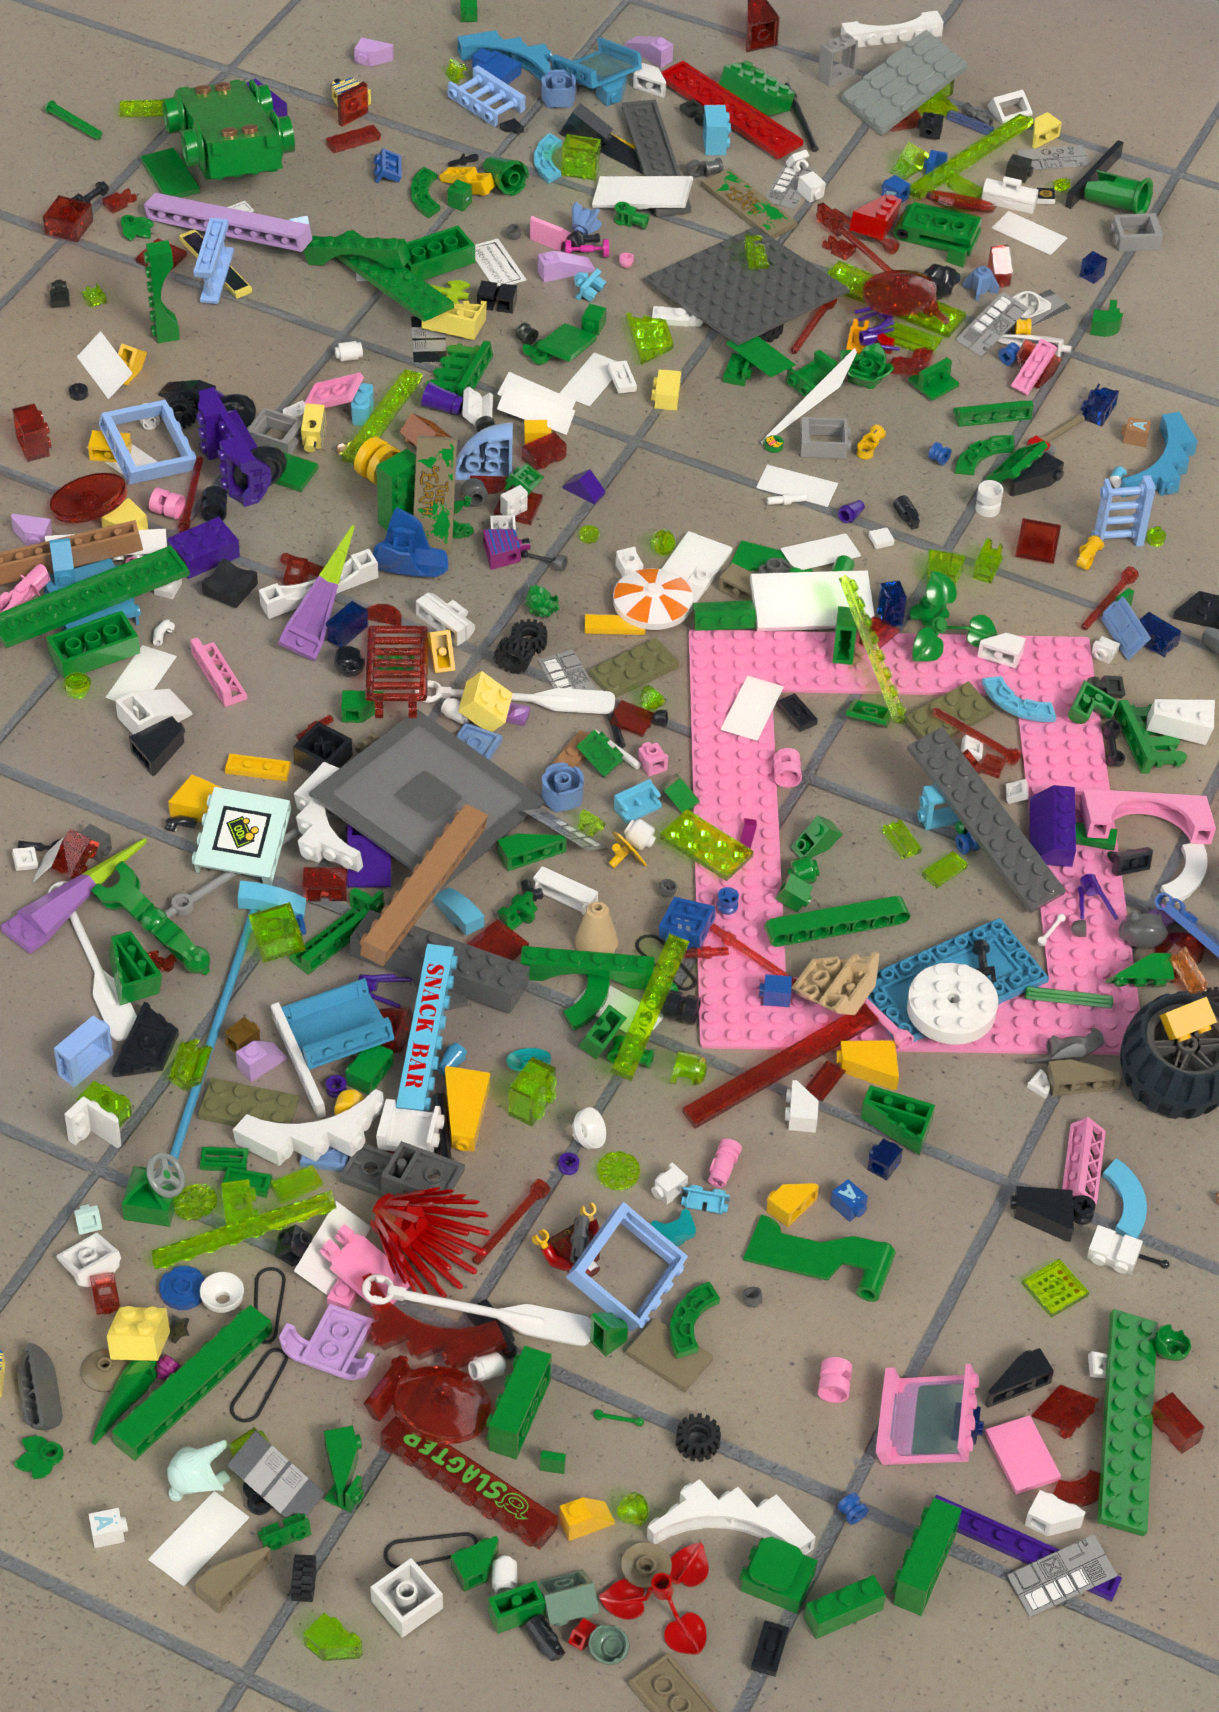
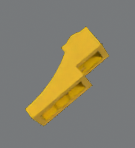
(480, 182)

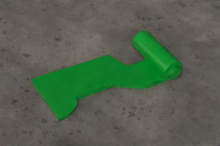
(752, 556)
(821, 1259)

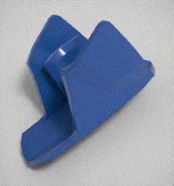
(408, 550)

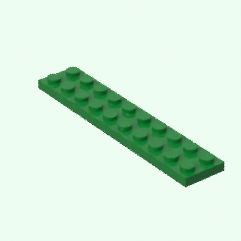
(399, 285)
(90, 596)
(1127, 1423)

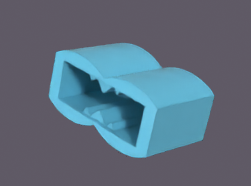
(362, 404)

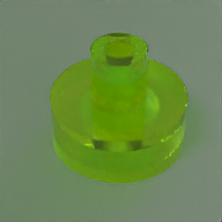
(1156, 536)

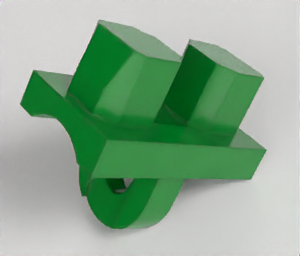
(522, 903)

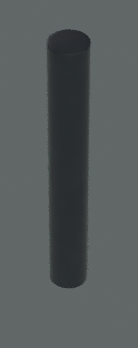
(616, 732)

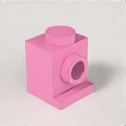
(651, 754)

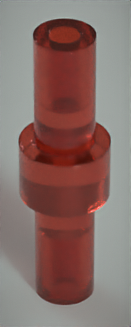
(326, 721)
(706, 952)

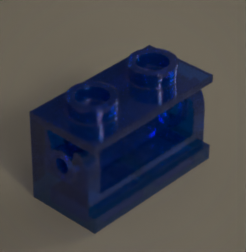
(1099, 405)
(892, 602)
(347, 624)
(1163, 635)

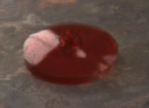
(960, 202)
(899, 292)
(88, 497)
(441, 1404)

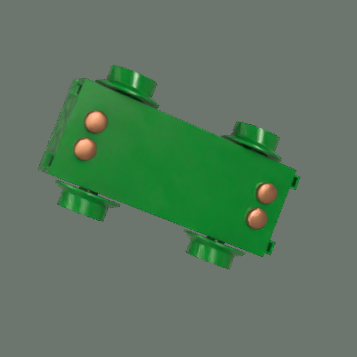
(229, 128)

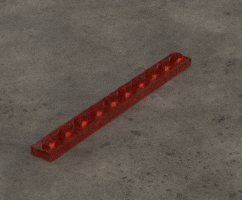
(778, 1066)

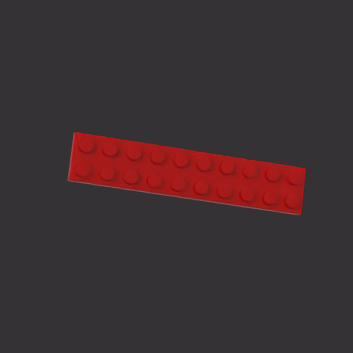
(742, 116)

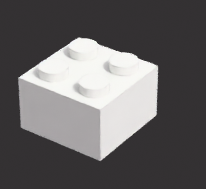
(406, 1597)

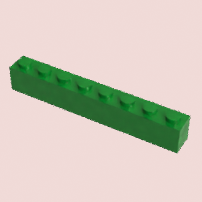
(191, 1382)

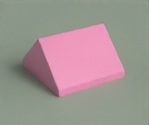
(548, 234)

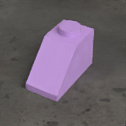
(373, 52)
(31, 529)
(258, 1059)

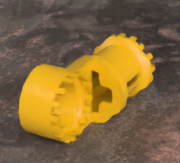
(868, 444)
(1089, 551)

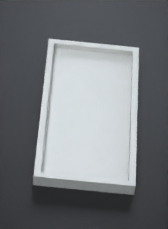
(803, 599)

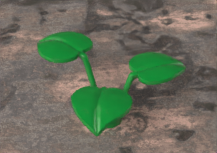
(939, 592)

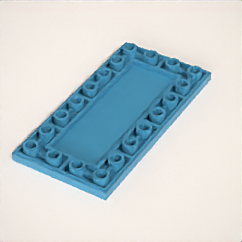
(1012, 963)

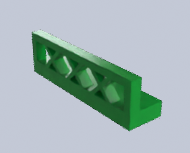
(993, 413)
(328, 941)

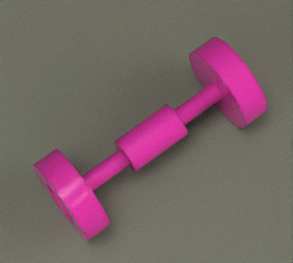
(588, 248)

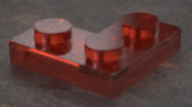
(919, 361)

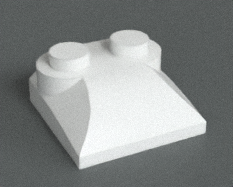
(90, 1258)

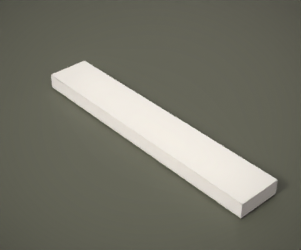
(298, 1061)

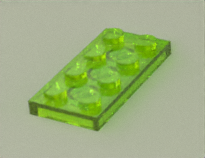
(706, 845)

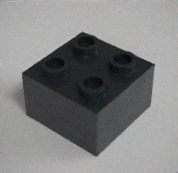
(320, 746)

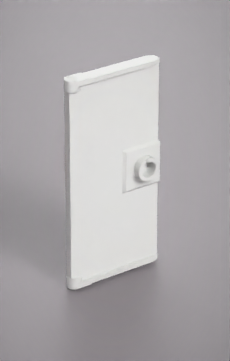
(643, 191)
(697, 562)

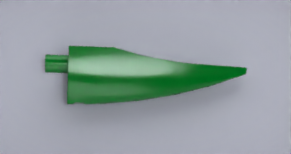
(130, 1387)

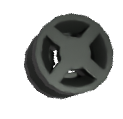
(526, 333)

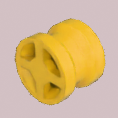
(1023, 326)

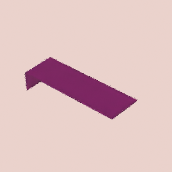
(748, 832)

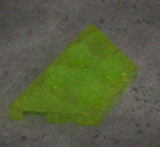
(649, 336)

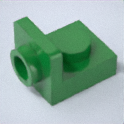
(361, 899)

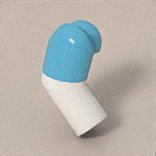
(1116, 476)

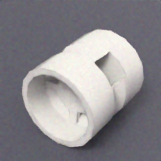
(989, 498)

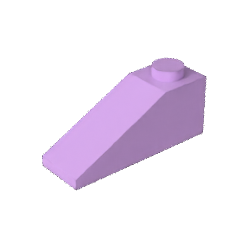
(654, 49)
(560, 265)

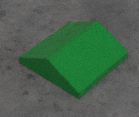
(869, 713)

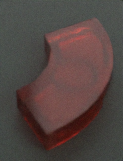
(1079, 1492)

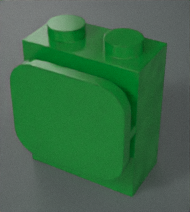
(778, 1573)

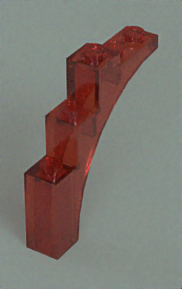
(425, 1340)

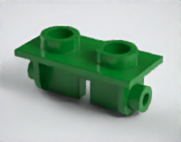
(294, 1529)

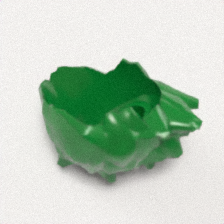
(541, 601)

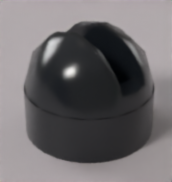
(660, 717)

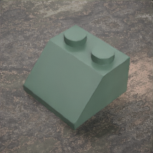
(568, 1597)

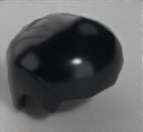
(349, 661)

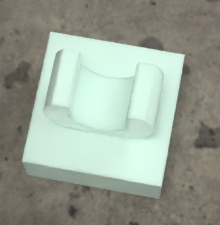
(88, 1219)

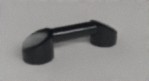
(1110, 733)

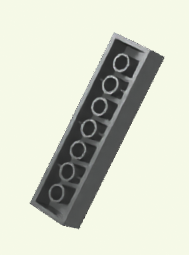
(478, 972)

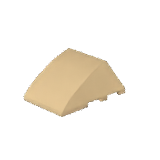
(838, 983)

